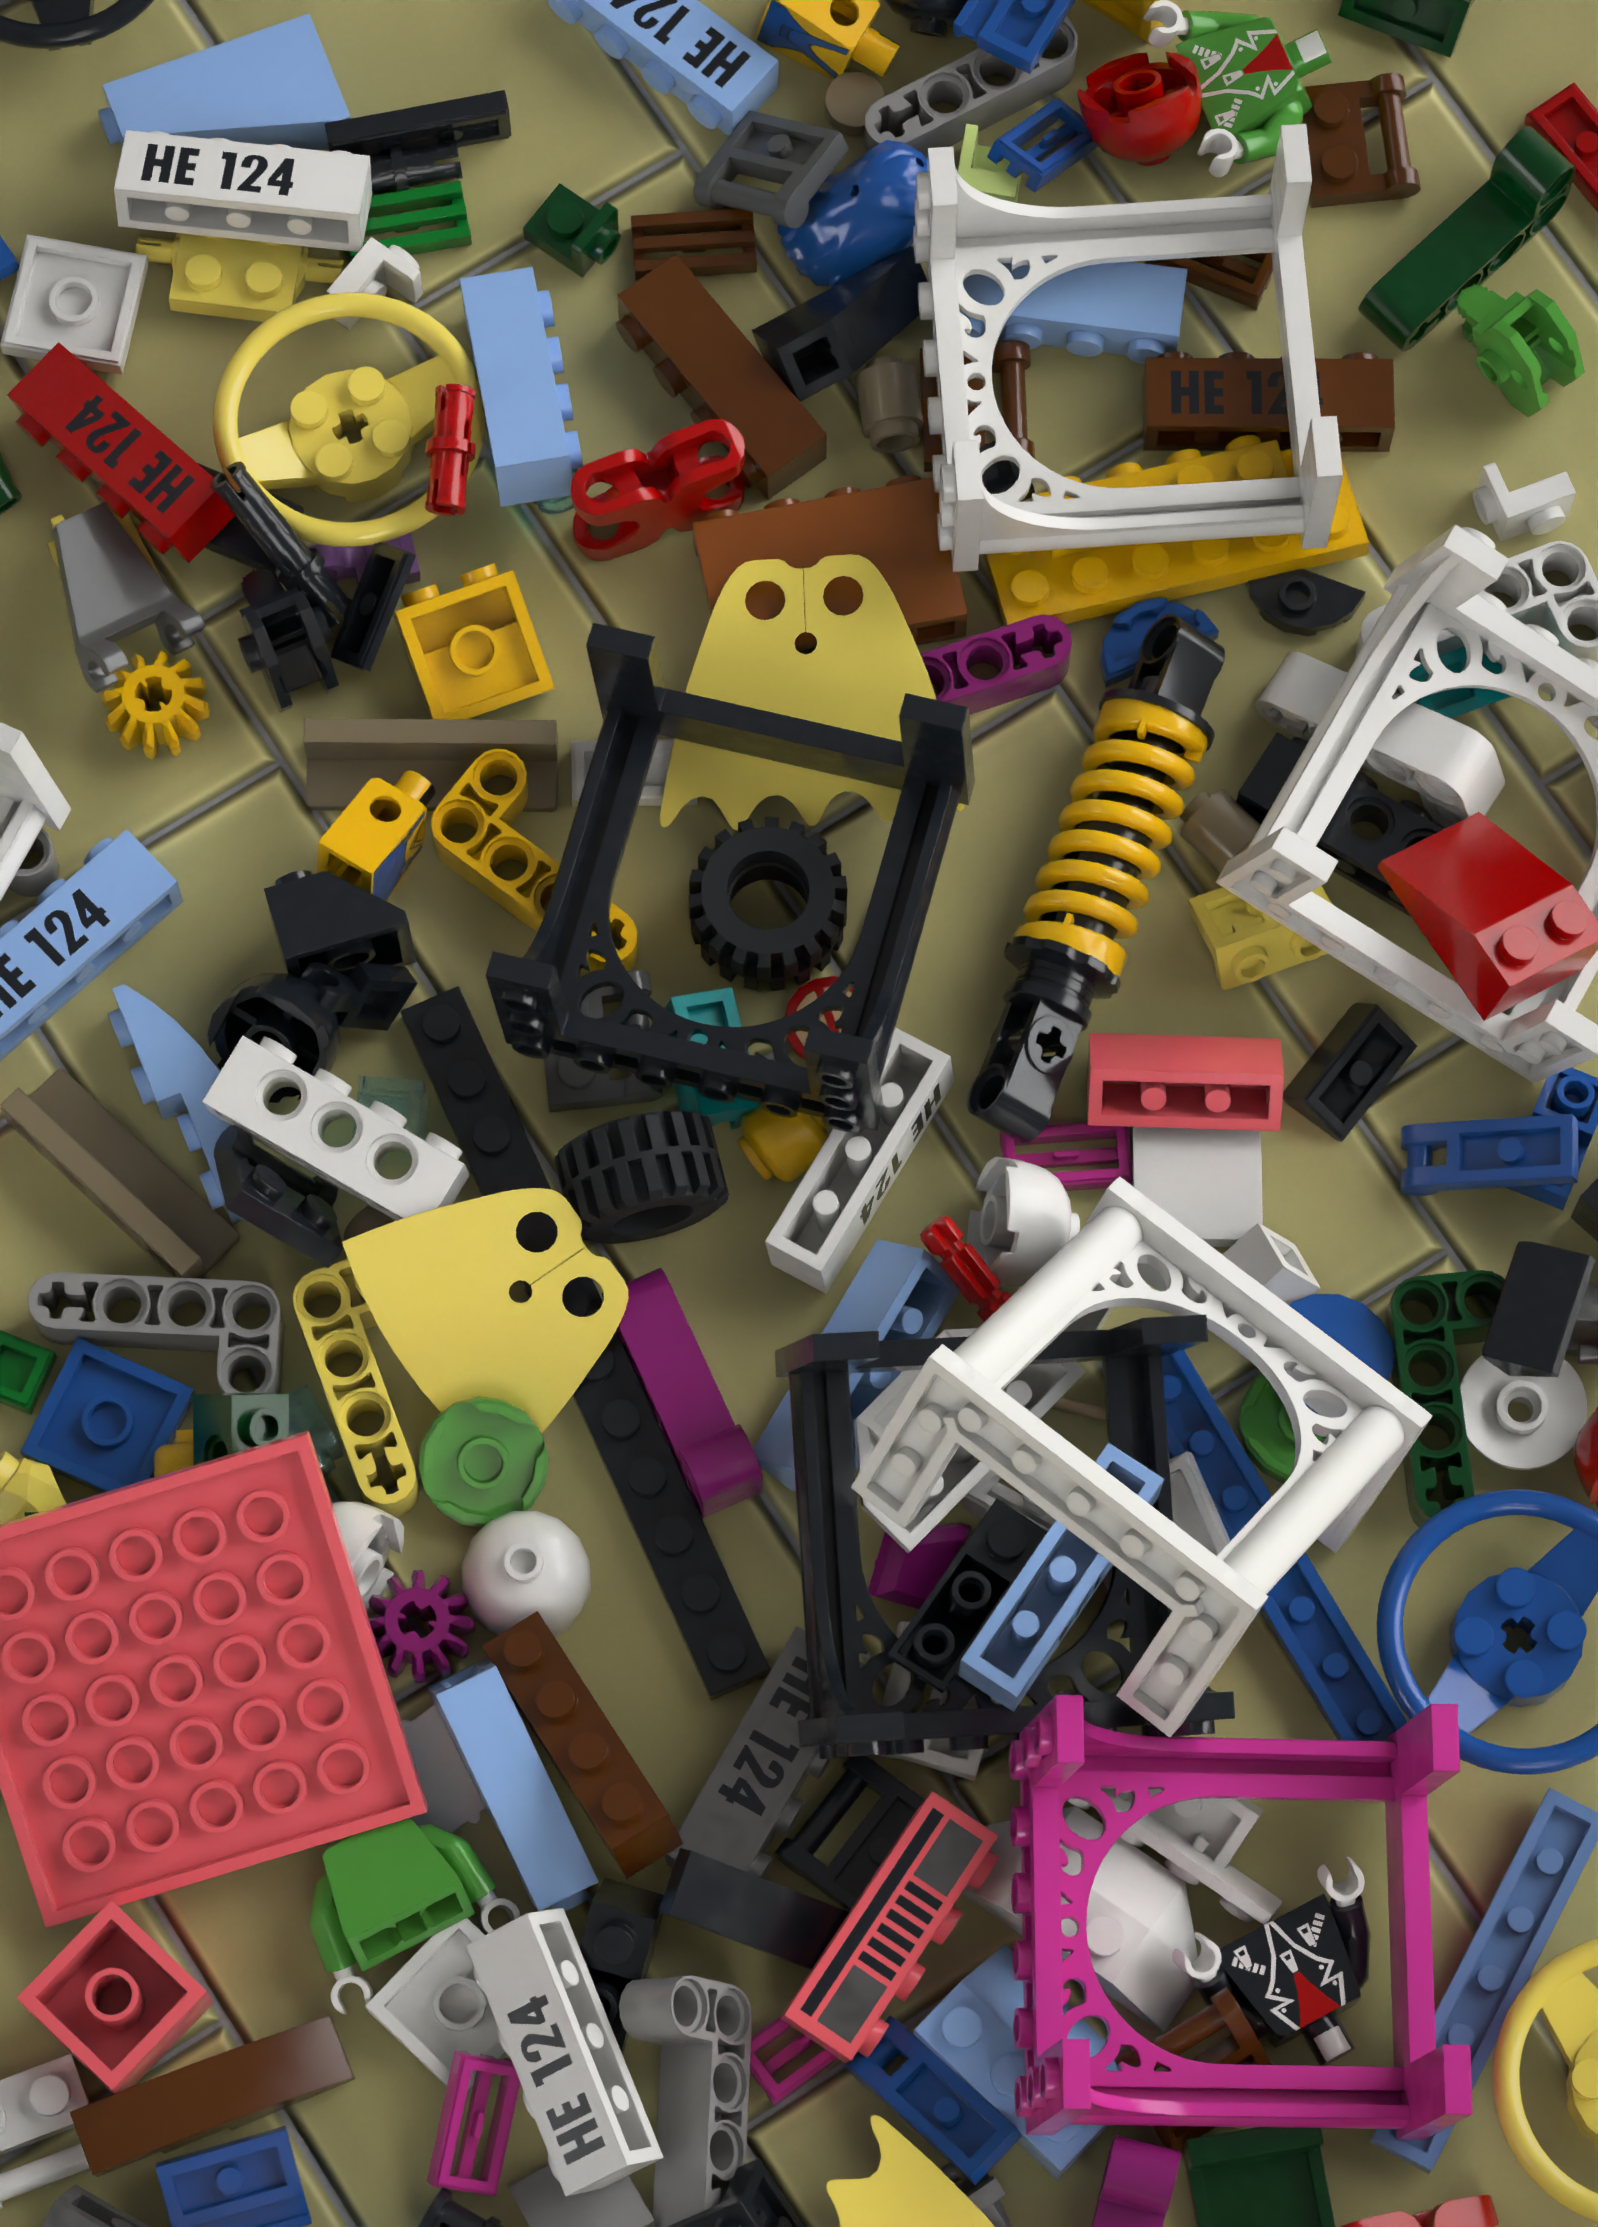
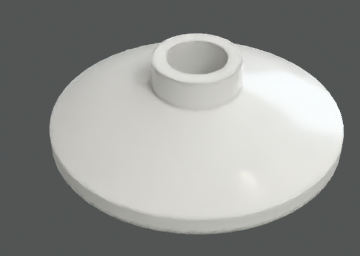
(1555, 1406)

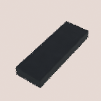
(465, 119)
(749, 1909)

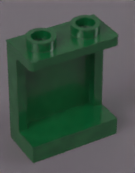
(1259, 2178)

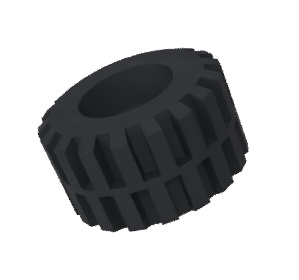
(777, 856)
(642, 1176)

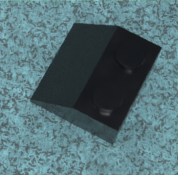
(335, 924)

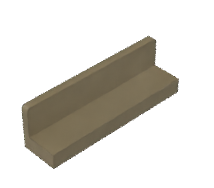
(352, 751)
(121, 1176)

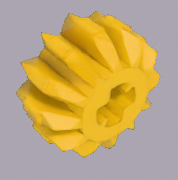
(159, 727)

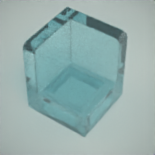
(402, 1095)

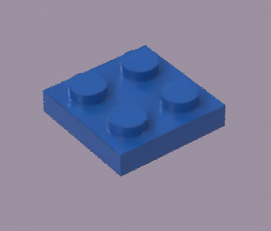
(106, 1419)

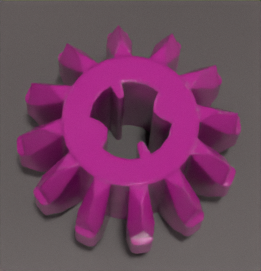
(427, 1605)

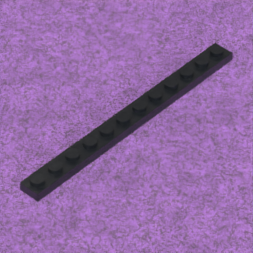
(610, 1394)

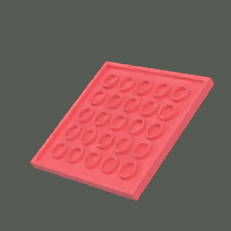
(190, 1683)

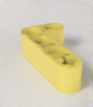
(359, 1392)

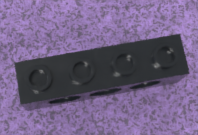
(1400, 822)

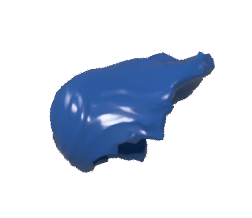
(858, 216)

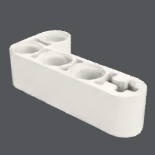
(1536, 598)
(1419, 748)

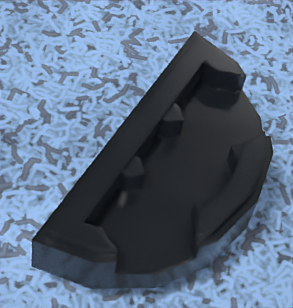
(1304, 601)

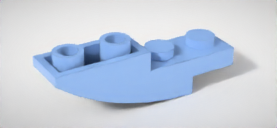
(174, 1075)

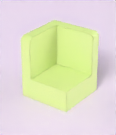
(982, 172)

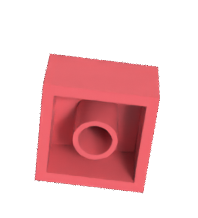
(115, 1999)

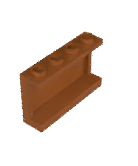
(884, 524)

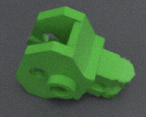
(1520, 343)

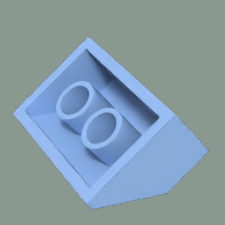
(975, 2039)

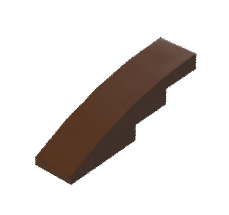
(212, 2095)

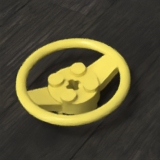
(388, 413)
(1570, 2012)

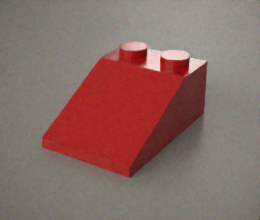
(1493, 912)

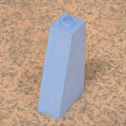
(245, 90)
(514, 1786)

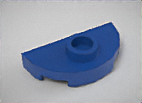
(1128, 629)

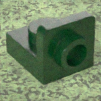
(574, 230)

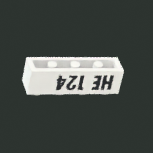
(243, 190)
(859, 1167)
(563, 2051)

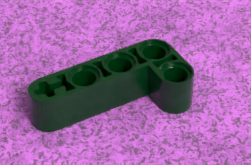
(1469, 246)
(1435, 1345)

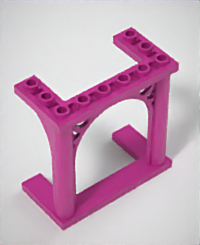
(1062, 2085)

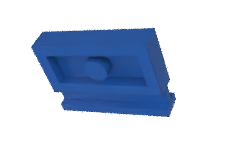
(1012, 28)
(236, 2184)

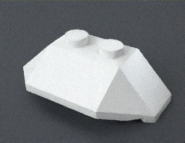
(1034, 1388)
(1132, 1921)

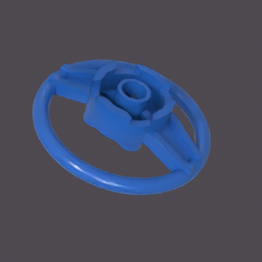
(1541, 1601)

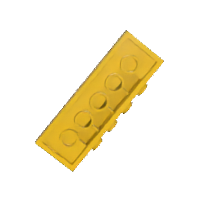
(1110, 579)

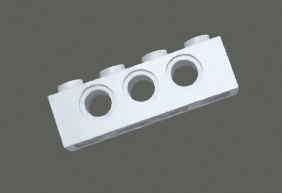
(242, 1099)

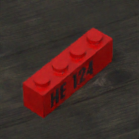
(121, 452)

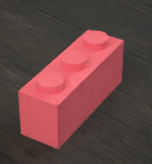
(1184, 1082)

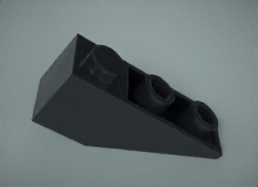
(842, 326)
(966, 1596)
(620, 1943)

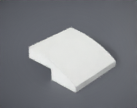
(1202, 1178)

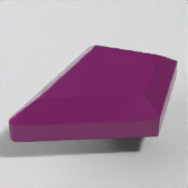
(913, 1575)

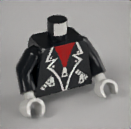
(1296, 1969)

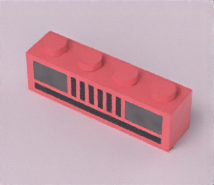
(890, 1928)

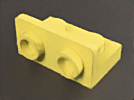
(1245, 940)

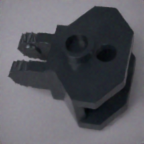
(284, 638)

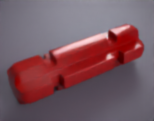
(964, 1266)

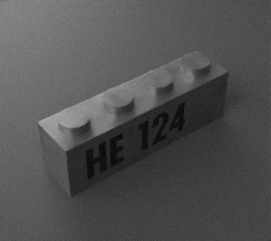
(758, 1773)

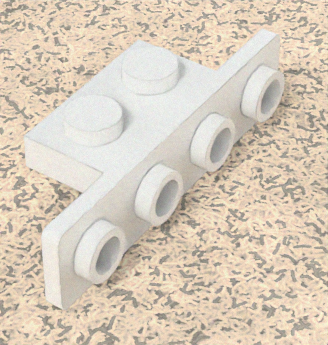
(1199, 1844)

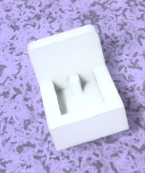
(1531, 508)

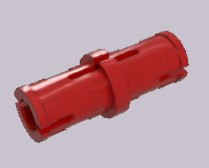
(450, 450)

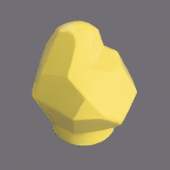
(26, 1488)

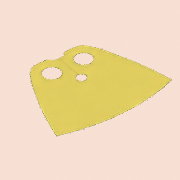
(447, 1310)

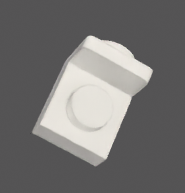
(374, 269)

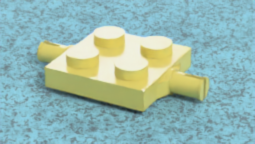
(236, 275)

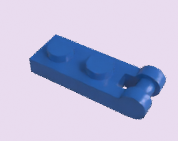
(1490, 1153)
(936, 2102)

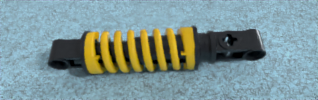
(1093, 873)

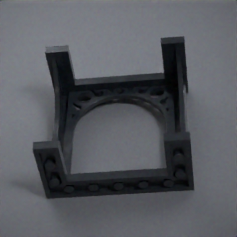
(541, 992)
(842, 1706)

